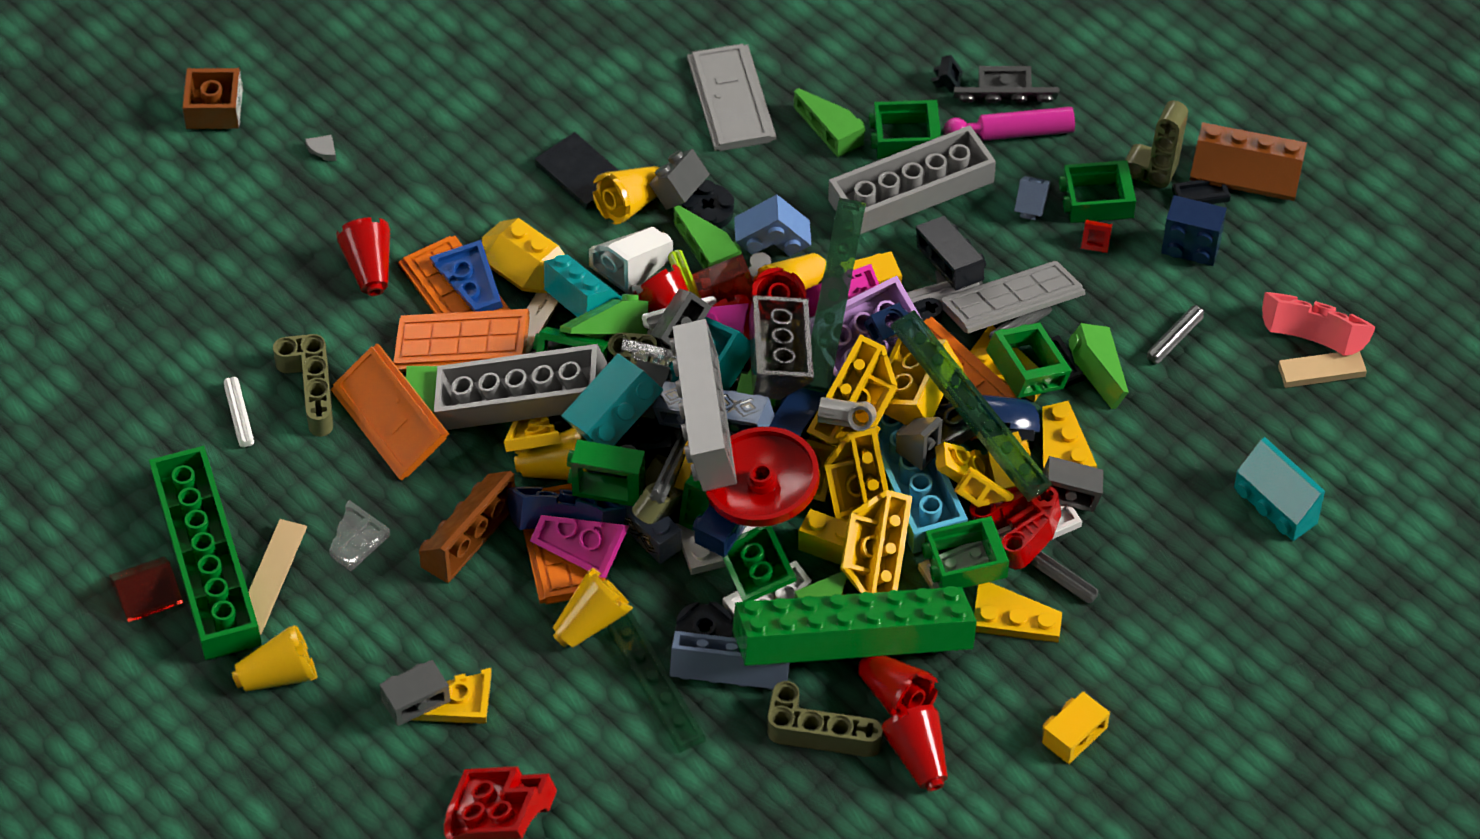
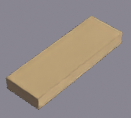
(1321, 369)

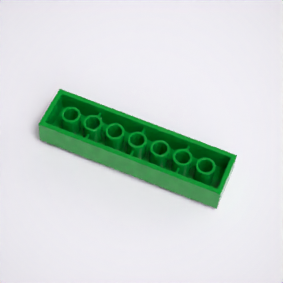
(205, 553)
(853, 625)

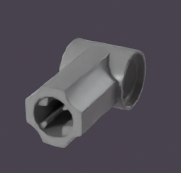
(843, 413)

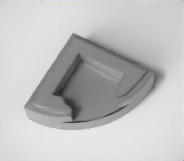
(322, 147)

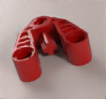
(1031, 523)

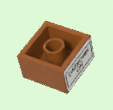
(212, 98)

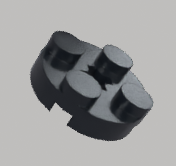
(714, 195)
(704, 614)

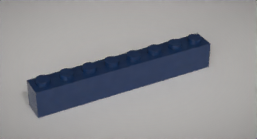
(794, 415)

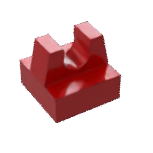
(1096, 236)

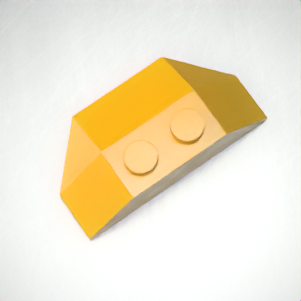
(519, 253)
(863, 377)
(855, 472)
(876, 542)

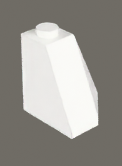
(631, 257)

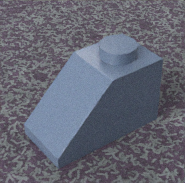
(1032, 197)

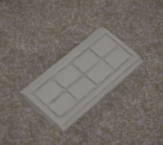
(731, 97)
(1011, 296)

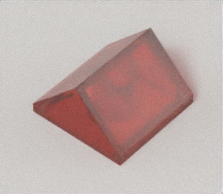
(725, 280)
(146, 588)

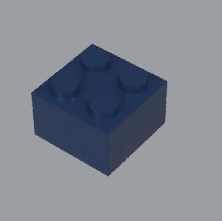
(1193, 230)

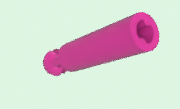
(1018, 124)

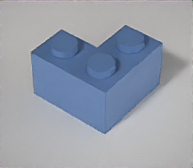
(770, 224)

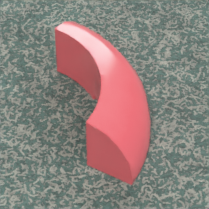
(1316, 323)

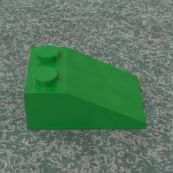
(758, 564)

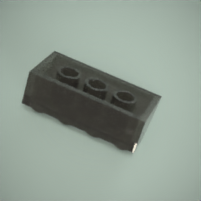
(780, 345)

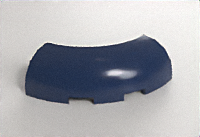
(1015, 412)
(529, 503)

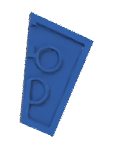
(470, 276)

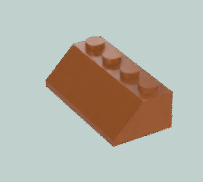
(1248, 161)
(467, 527)

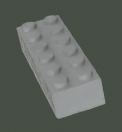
(916, 178)
(514, 386)
(702, 405)

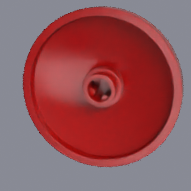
(773, 475)

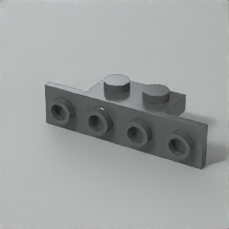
(1005, 83)

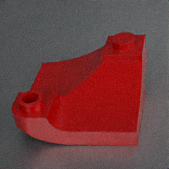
(497, 803)

